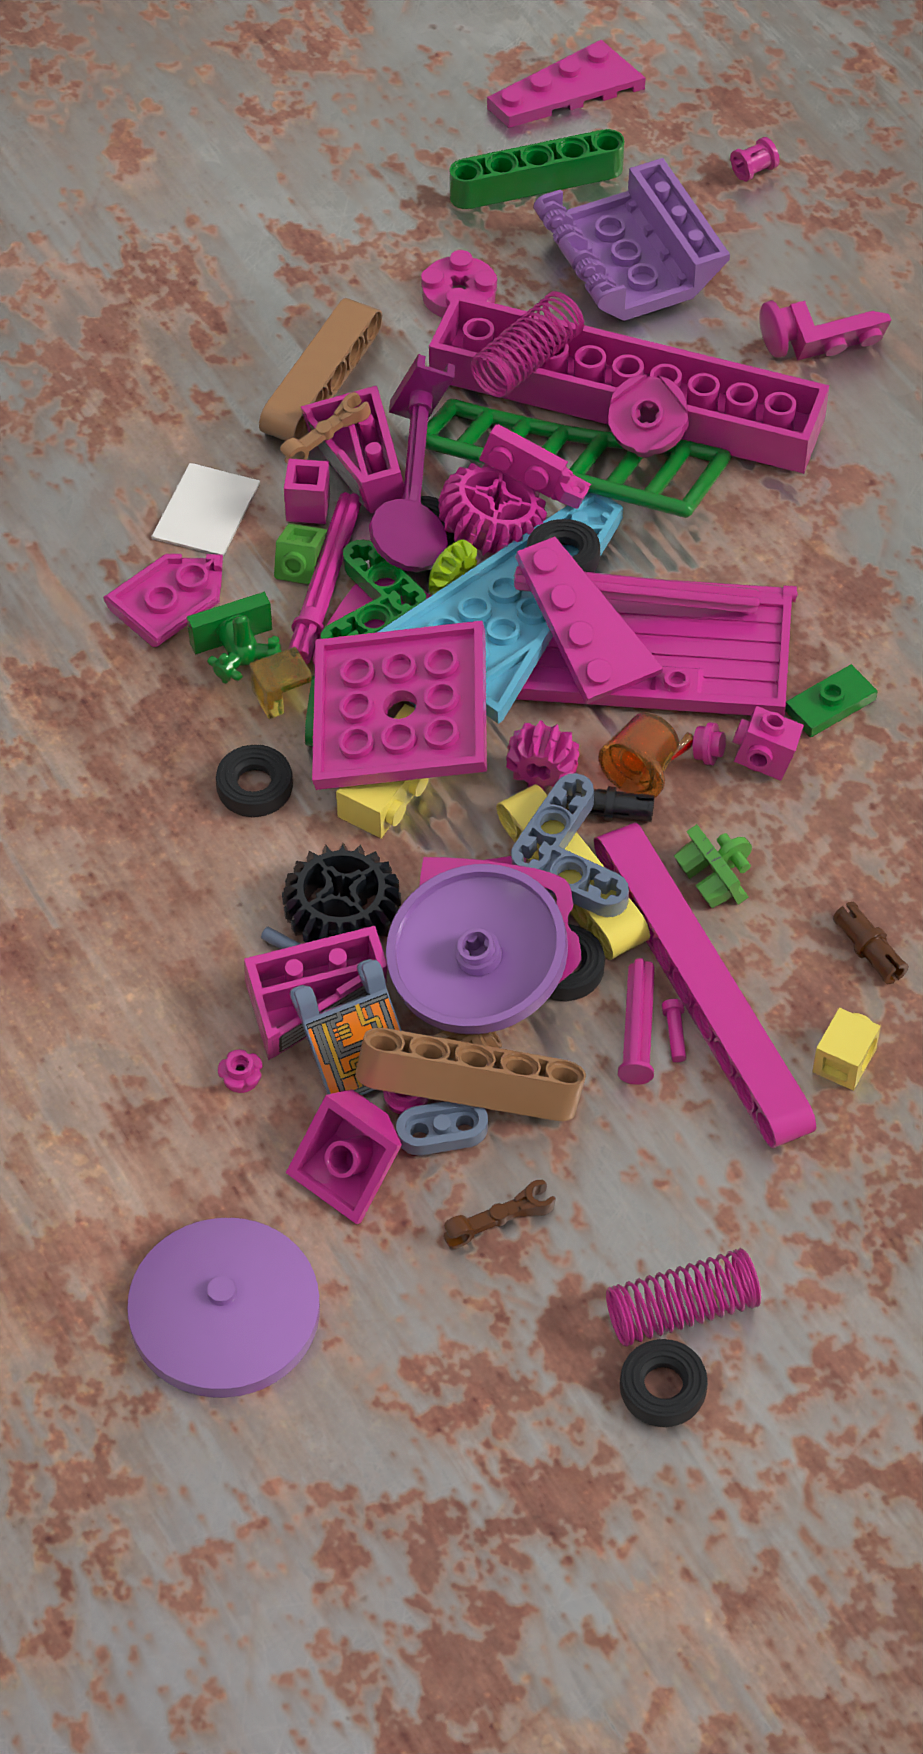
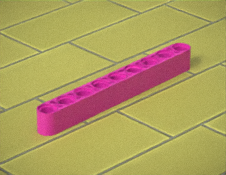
(708, 990)

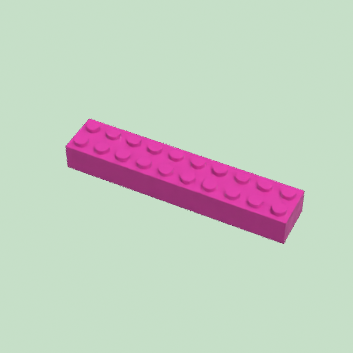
(728, 403)

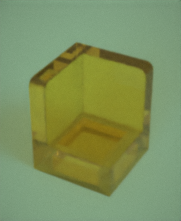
(277, 675)

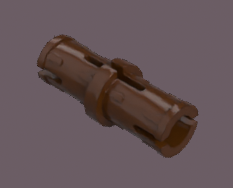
(870, 943)

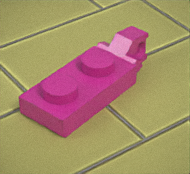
(533, 466)

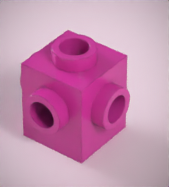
(767, 742)

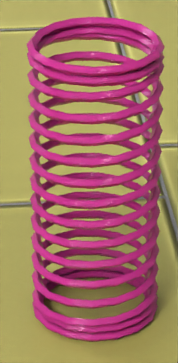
(500, 362)
(742, 1273)

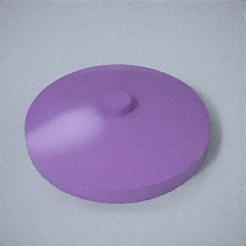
(477, 948)
(223, 1307)

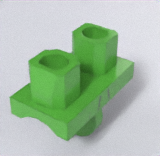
(723, 882)

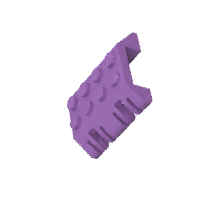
(638, 245)

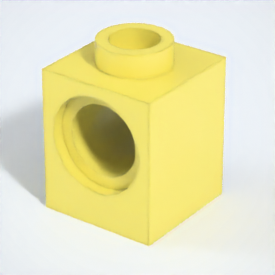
(846, 1048)

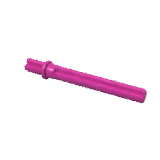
(309, 623)

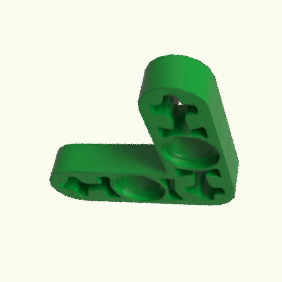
(386, 599)

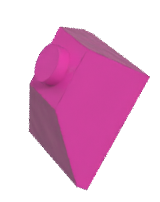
(346, 1153)

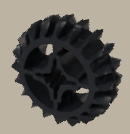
(346, 884)

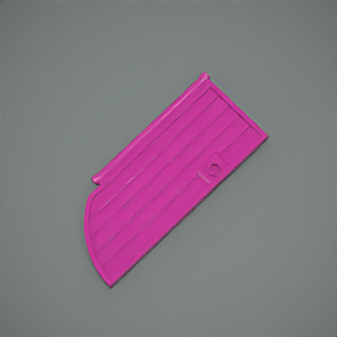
(708, 658)

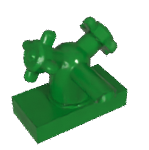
(234, 628)

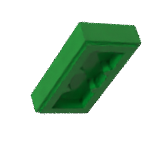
(831, 700)

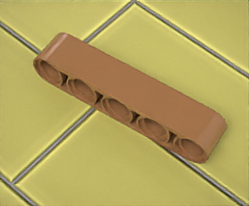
(321, 368)
(470, 1074)

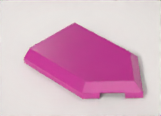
(165, 593)

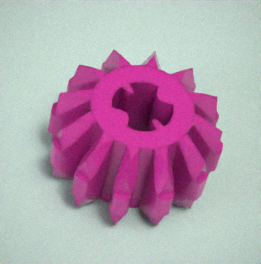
(541, 754)

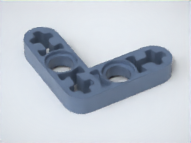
(556, 859)

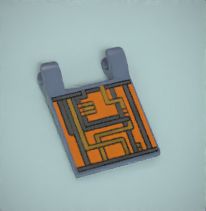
(339, 1032)

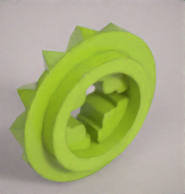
(452, 564)

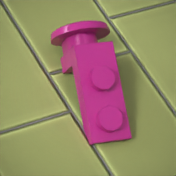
(796, 326)

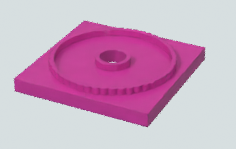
(369, 673)

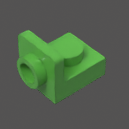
(298, 552)

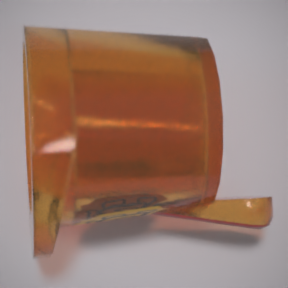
(641, 753)

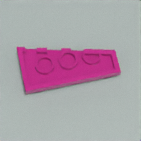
(587, 629)

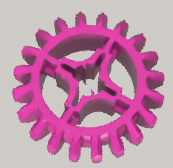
(489, 508)

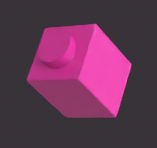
(307, 491)

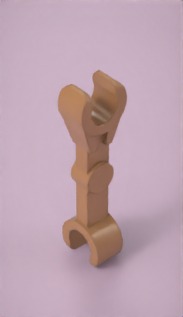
(344, 416)

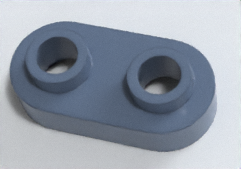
(441, 1125)

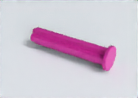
(638, 1024)

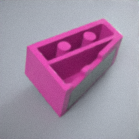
(361, 452)
(324, 965)

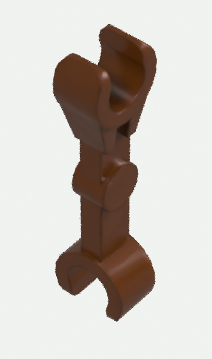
(462, 1230)

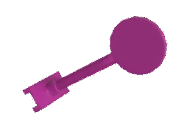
(404, 528)

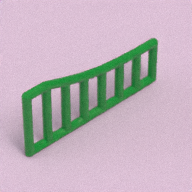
(597, 443)

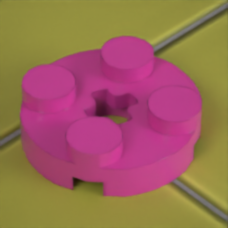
(453, 271)
(649, 392)

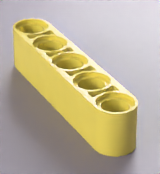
(614, 933)

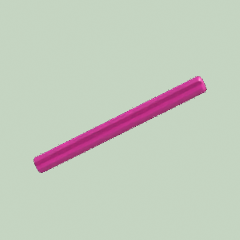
(667, 592)

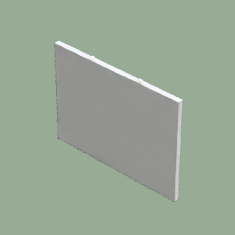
(206, 509)

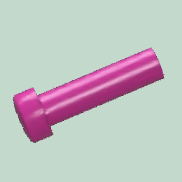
(673, 1010)

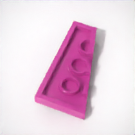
(566, 84)

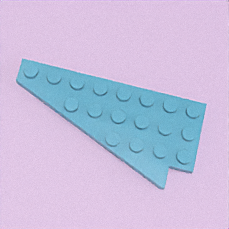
(511, 618)

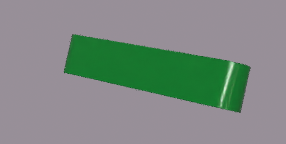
(536, 169)

